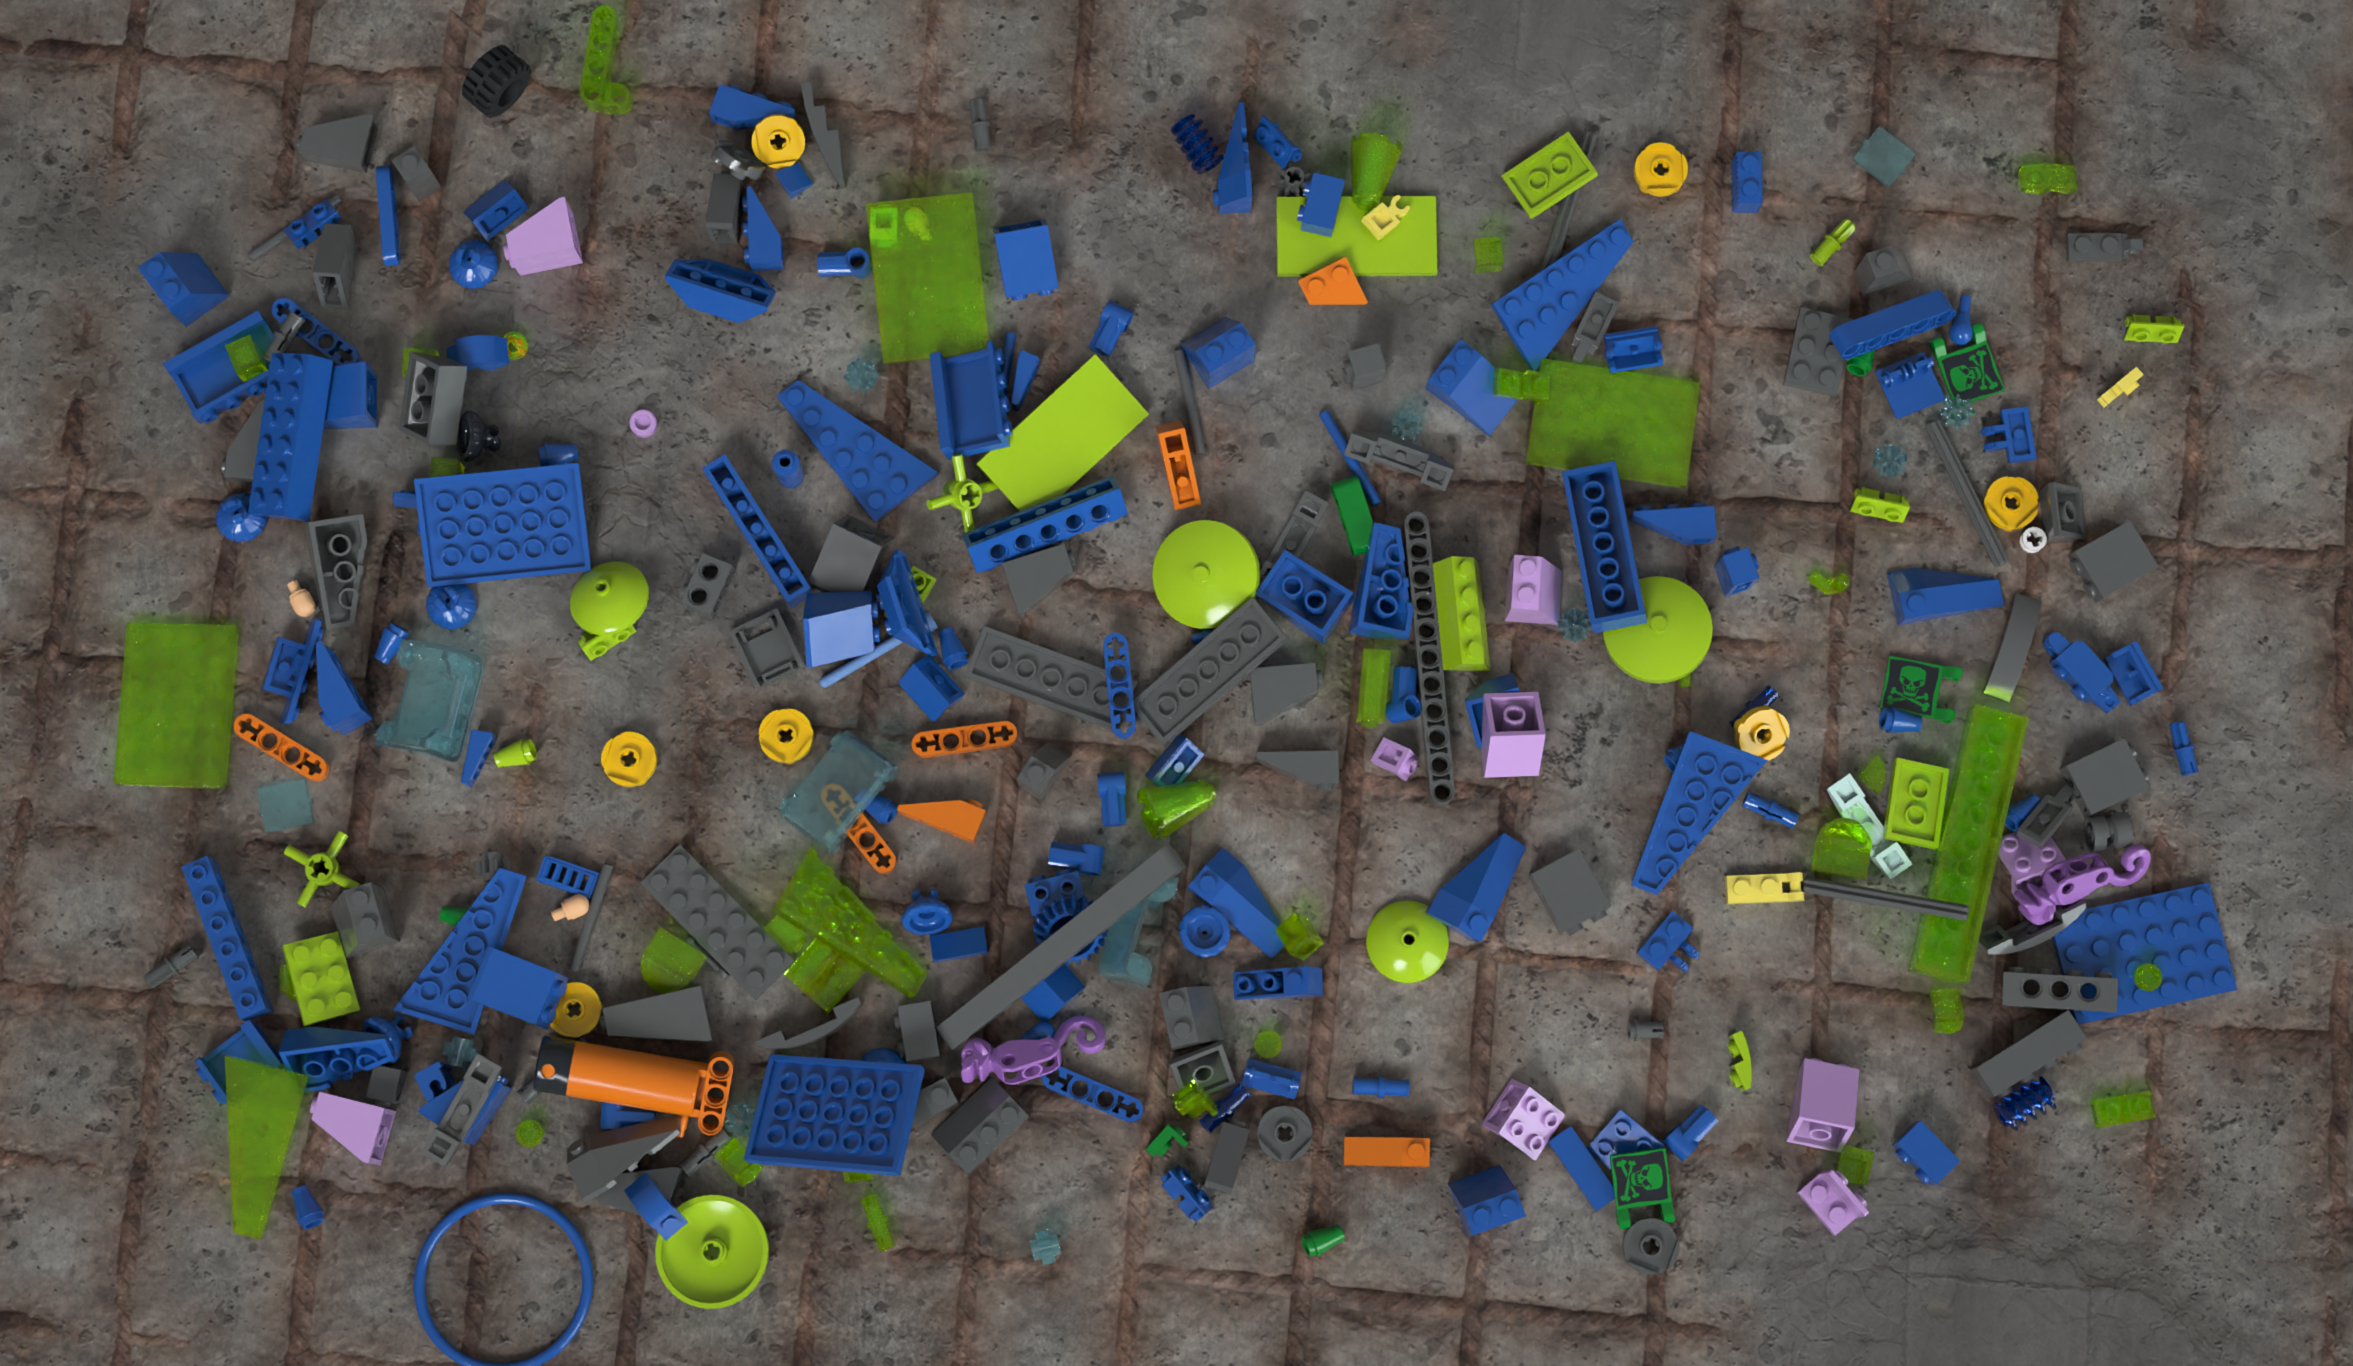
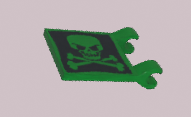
(1969, 370)
(1916, 687)
(1639, 1181)

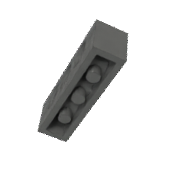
(2104, 1001)

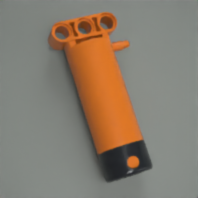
(635, 1079)

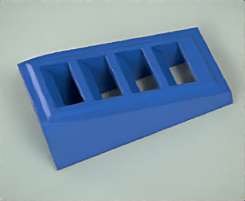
(1025, 373)
(477, 752)
(560, 864)

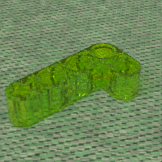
(603, 58)

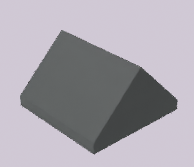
(2062, 513)
(1207, 1066)

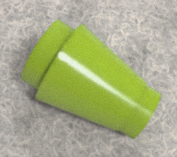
(518, 753)

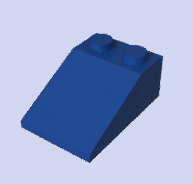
(1466, 386)
(1305, 596)
(337, 695)

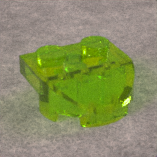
(1842, 849)
(670, 963)

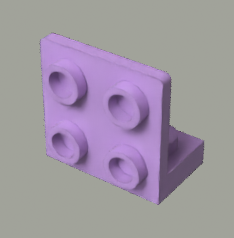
(2026, 861)
(1523, 1118)
(1833, 1200)

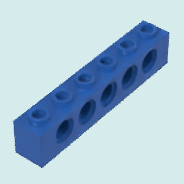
(1052, 513)
(757, 531)
(227, 938)

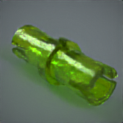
(877, 1222)

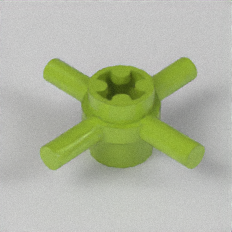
(961, 493)
(312, 864)

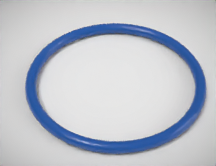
(466, 1208)

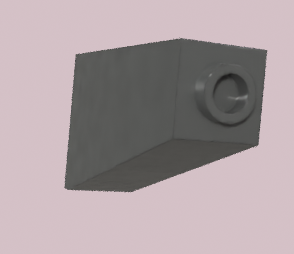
(664, 1017)

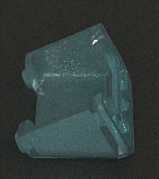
(434, 701)
(837, 791)
(1117, 958)

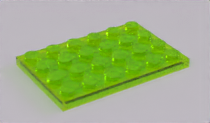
(927, 277)
(1615, 417)
(176, 705)

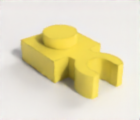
(1383, 218)
(2126, 385)

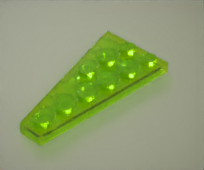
(843, 923)
(260, 1125)

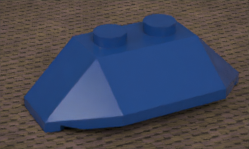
(720, 289)
(903, 605)

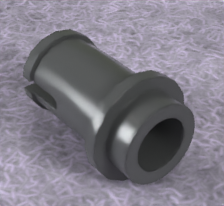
(1644, 1030)

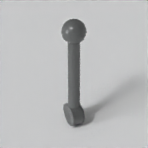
(691, 941)

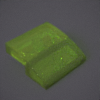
(824, 974)

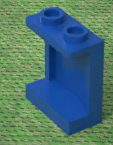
(247, 1044)

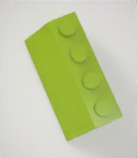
(1461, 614)

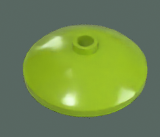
(614, 607)
(1396, 958)

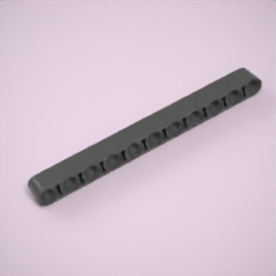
(1428, 645)
(1060, 947)

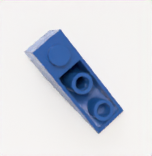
(742, 110)
(765, 243)
(1684, 525)
(1278, 983)

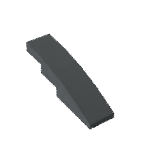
(826, 140)

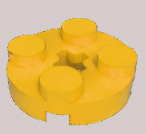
(769, 153)
(1671, 159)
(1995, 504)
(784, 720)
(1755, 720)
(621, 746)
(590, 1010)

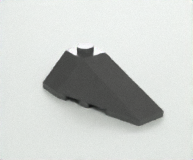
(337, 557)
(607, 1154)

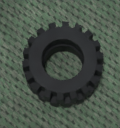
(496, 81)

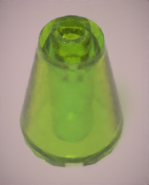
(1372, 167)
(1174, 805)

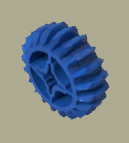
(1057, 916)

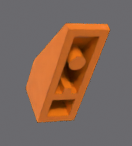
(1178, 464)
(952, 817)
(1387, 1151)

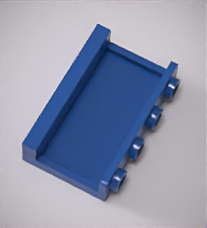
(207, 373)
(971, 402)

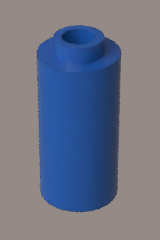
(788, 468)

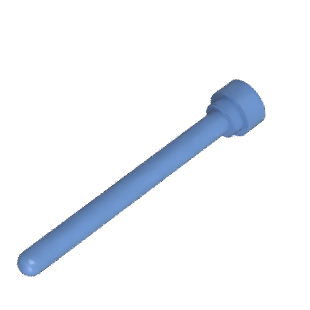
(862, 660)

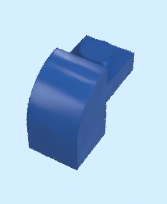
(480, 352)
(655, 1206)

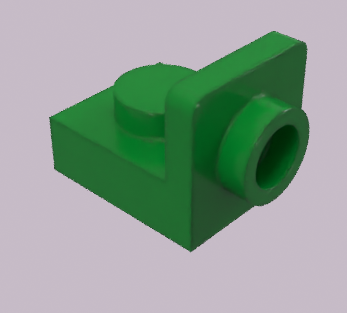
(1161, 1142)

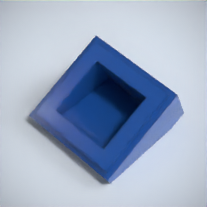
(793, 180)

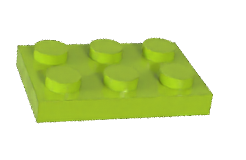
(1549, 175)
(1915, 803)
(320, 978)

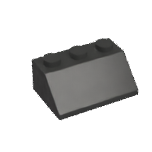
(433, 399)
(980, 1126)

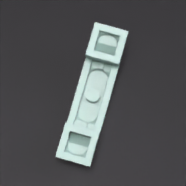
(1850, 804)

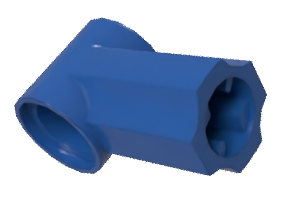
(841, 263)
(1112, 324)
(1404, 702)
(1112, 792)
(1084, 858)
(619, 1116)
(1685, 1137)

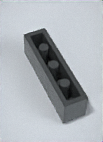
(2028, 1054)

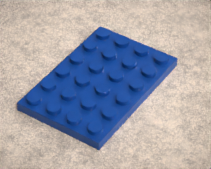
(502, 524)
(2165, 929)
(834, 1114)

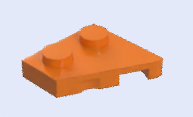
(1333, 285)

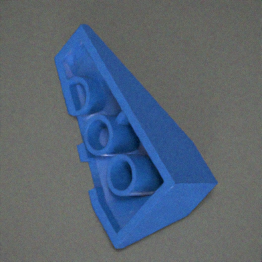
(1234, 180)

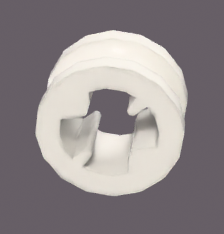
(2037, 533)

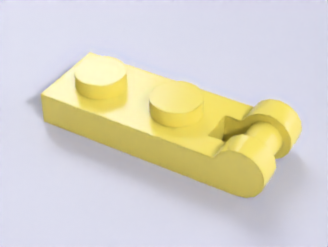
(1763, 888)

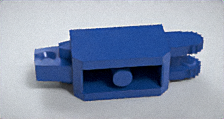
(2082, 671)

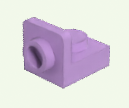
(1395, 758)

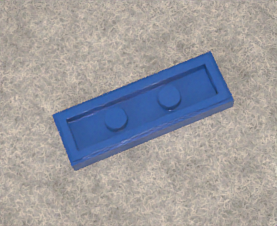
(1582, 1168)

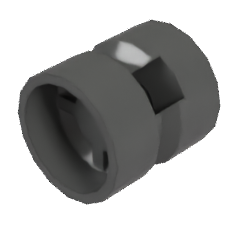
(2107, 832)

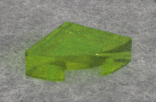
(1874, 775)

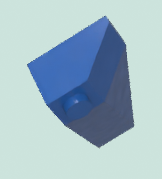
(1937, 594)
(1382, 595)
(1232, 891)
(1476, 892)
(332, 1054)

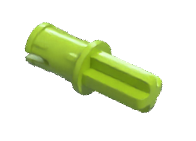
(1832, 242)

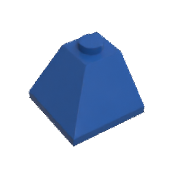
(1474, 701)

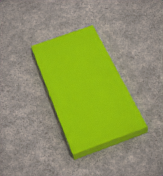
(1403, 252)
(1063, 436)

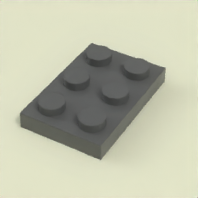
(1813, 358)

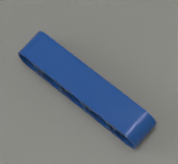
(1892, 324)

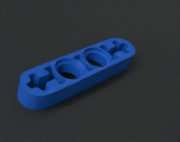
(388, 215)
(317, 332)
(1123, 685)
(1091, 1096)

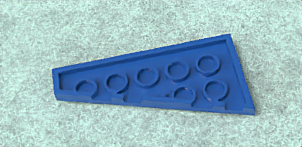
(1551, 299)
(865, 461)
(1698, 794)
(446, 980)

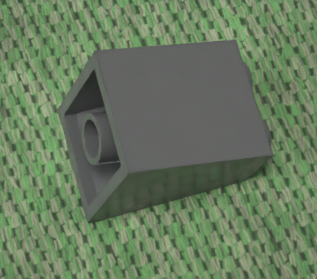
(850, 556)
(364, 920)
(1191, 1017)

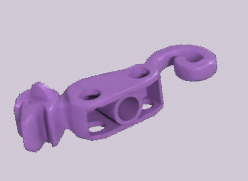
(2077, 880)
(1027, 1055)

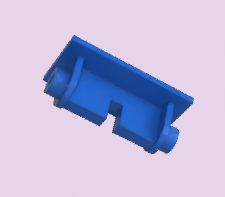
(1276, 142)
(302, 230)
(1271, 1078)
(1196, 1201)

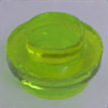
(2147, 977)
(1268, 1044)
(529, 1133)

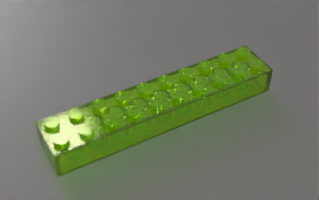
(1969, 842)

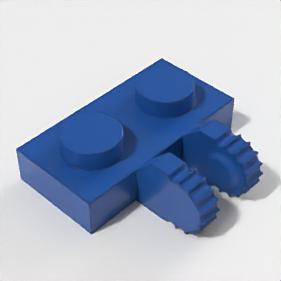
(2016, 434)
(1665, 941)

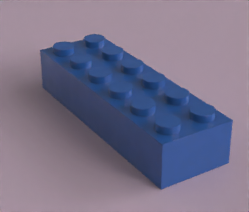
(290, 436)
(1604, 547)

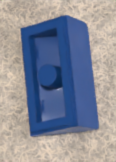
(1175, 762)
(958, 944)

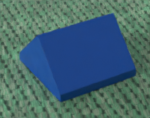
(1053, 993)

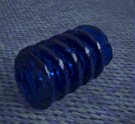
(1195, 144)
(2025, 1103)

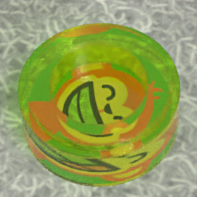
(516, 345)

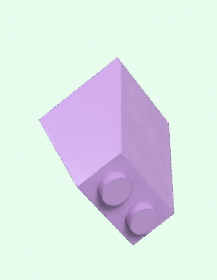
(544, 240)
(1533, 591)
(1512, 734)
(1823, 1105)
(355, 1125)

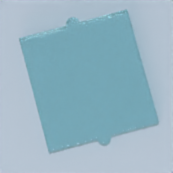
(1884, 156)
(285, 806)

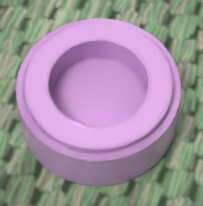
(643, 423)

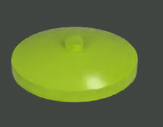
(1205, 573)
(1673, 638)
(715, 1255)

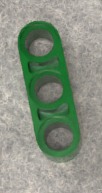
(1353, 513)

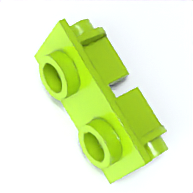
(2164, 329)
(1891, 507)
(597, 645)

